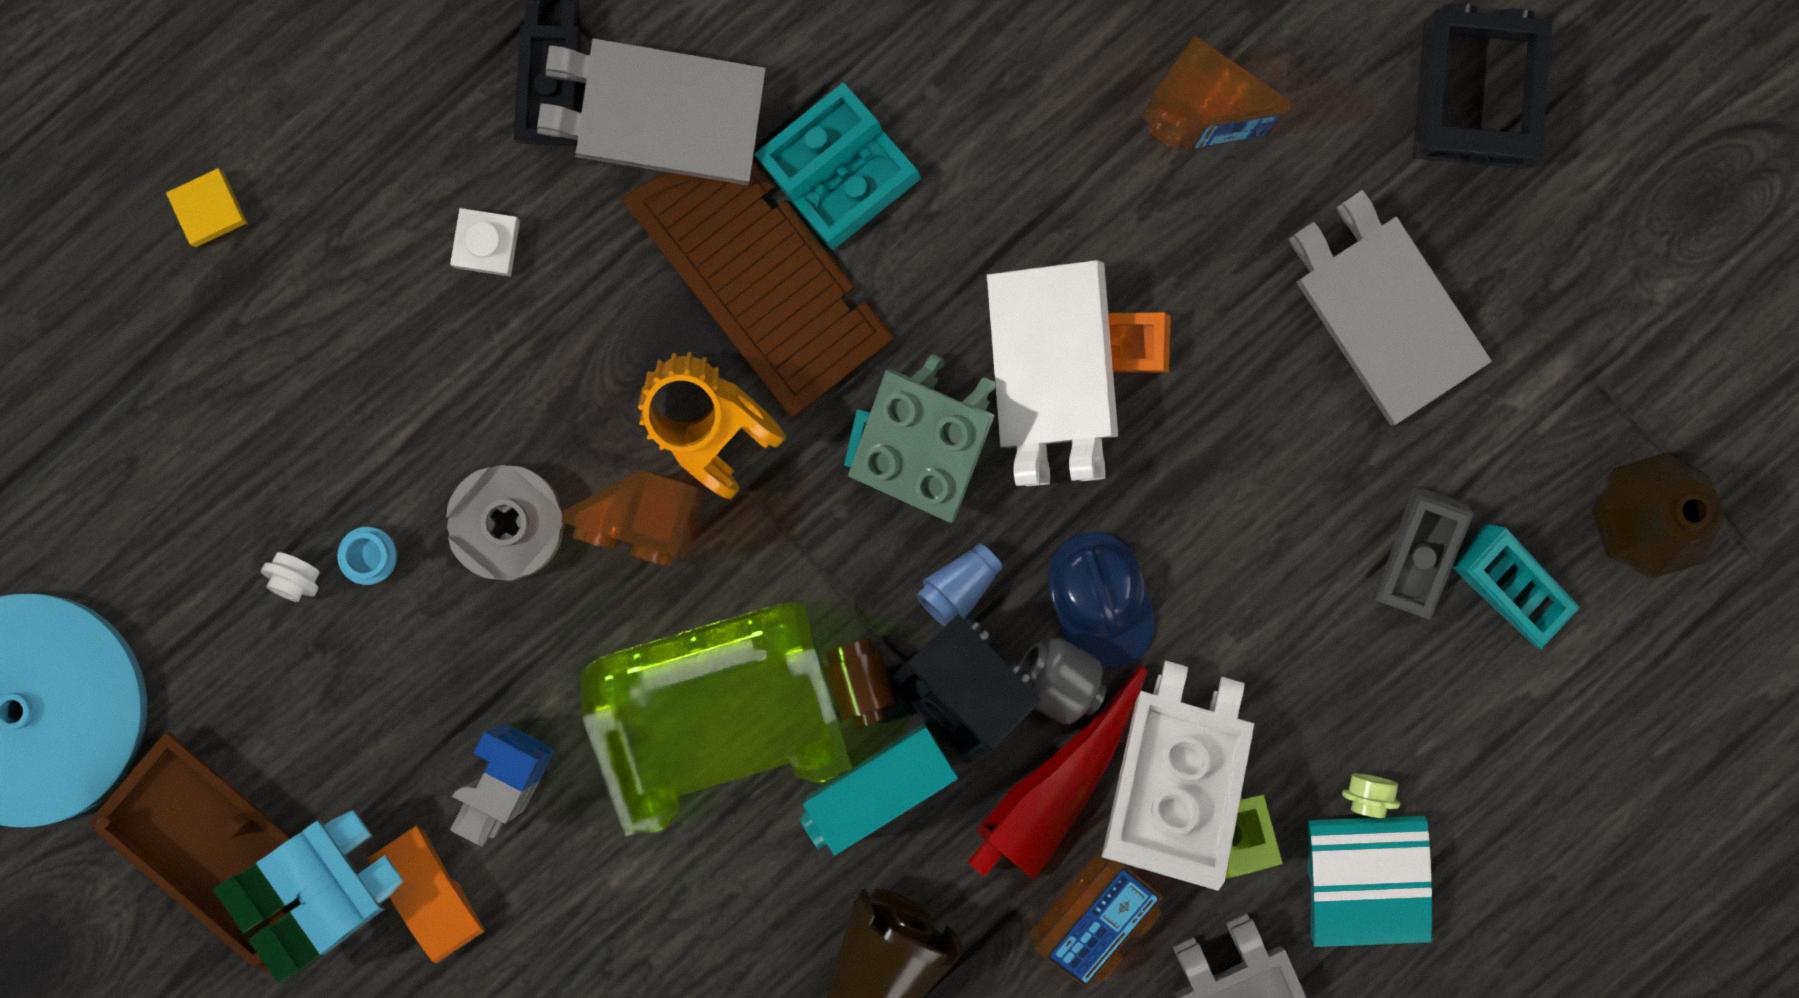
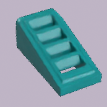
(1482, 570)

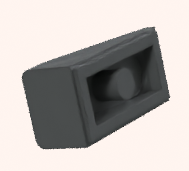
(1423, 552)

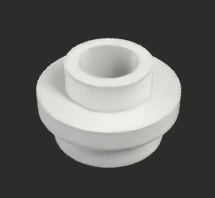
(290, 577)

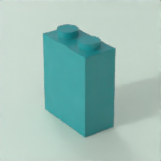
(877, 790)

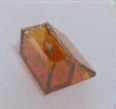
(642, 510)

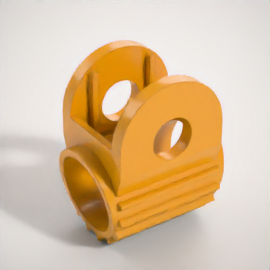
(699, 441)

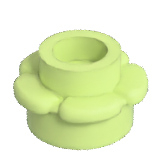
(1372, 795)

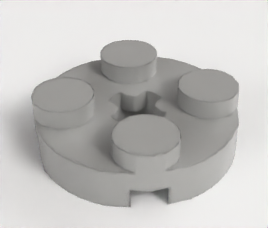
(472, 525)

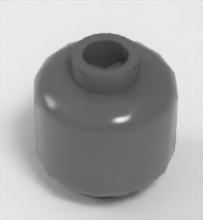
(1064, 680)

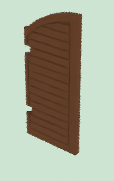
(761, 281)

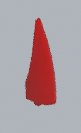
(1046, 803)

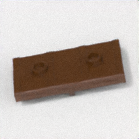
(189, 834)

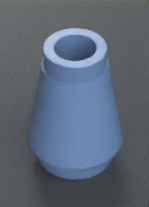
(959, 584)

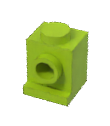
(1253, 839)

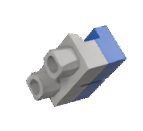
(506, 785)

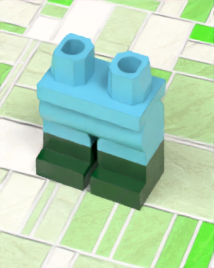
(322, 878)

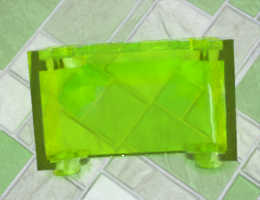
(710, 712)

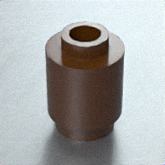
(860, 683)

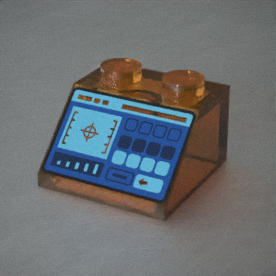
(1211, 102)
(1096, 919)

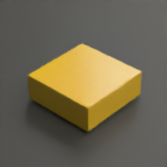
(206, 207)

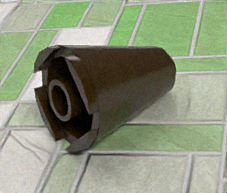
(891, 949)

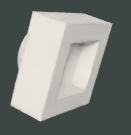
(485, 242)

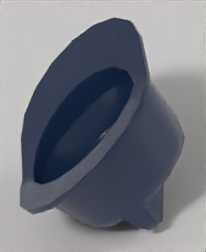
(1101, 598)

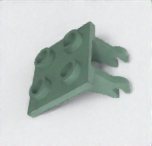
(923, 441)

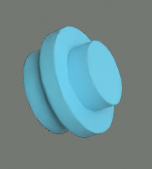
(367, 555)

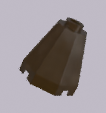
(1658, 515)

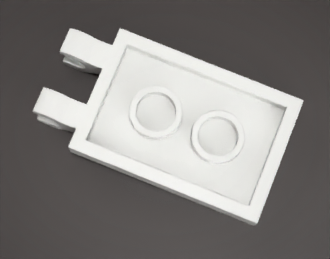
(1053, 367)
(1180, 782)

